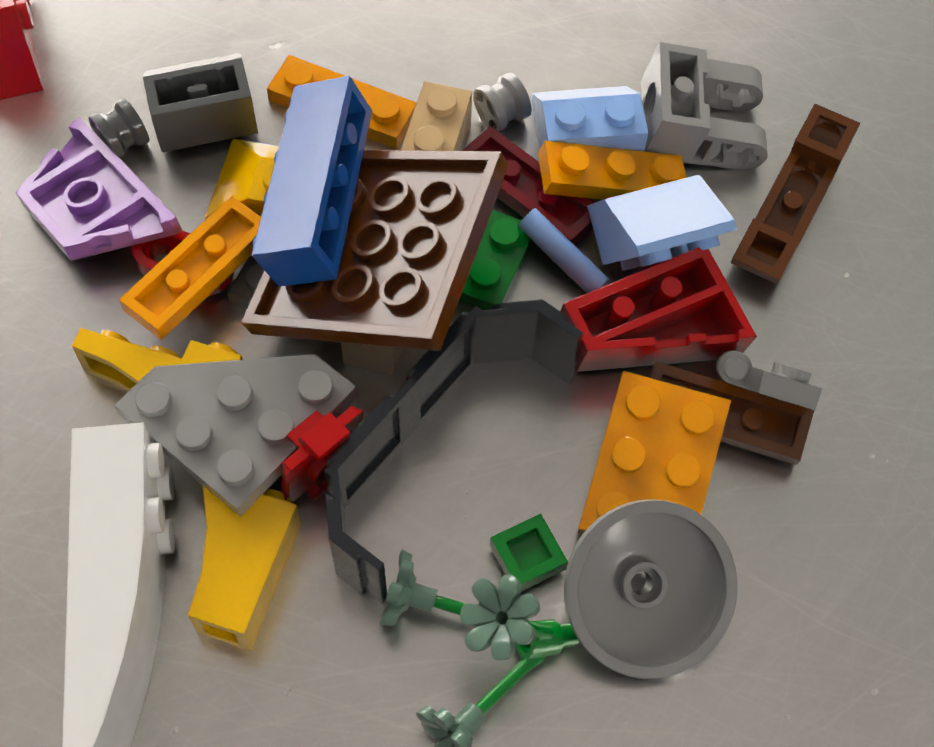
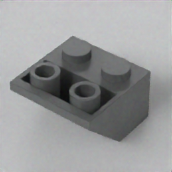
(200, 102)

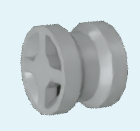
(502, 102)

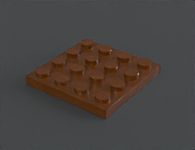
(402, 254)

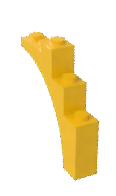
(240, 553)

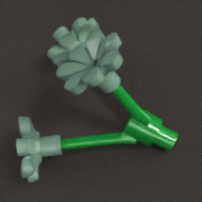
(498, 622)

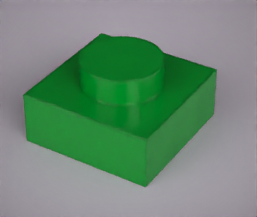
(529, 552)

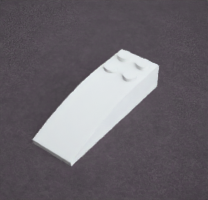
(113, 580)

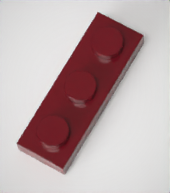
(524, 188)

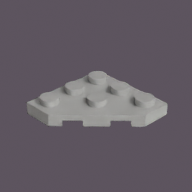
(233, 417)

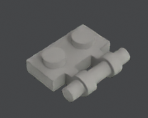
(781, 383)

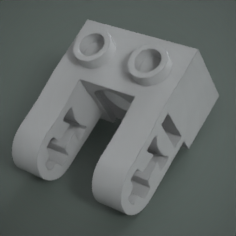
(677, 102)

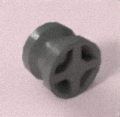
(120, 127)

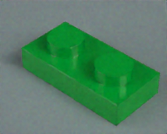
(496, 262)

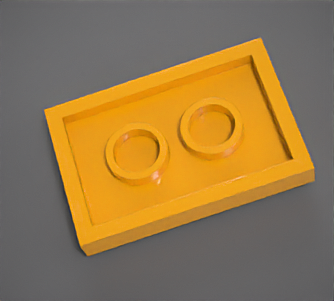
(656, 447)

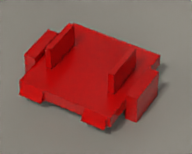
(316, 442)

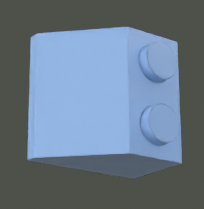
(592, 117)

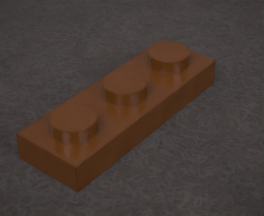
(753, 419)

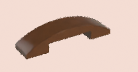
(796, 194)

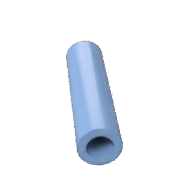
(562, 251)

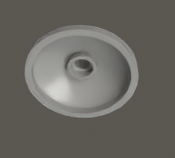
(679, 608)

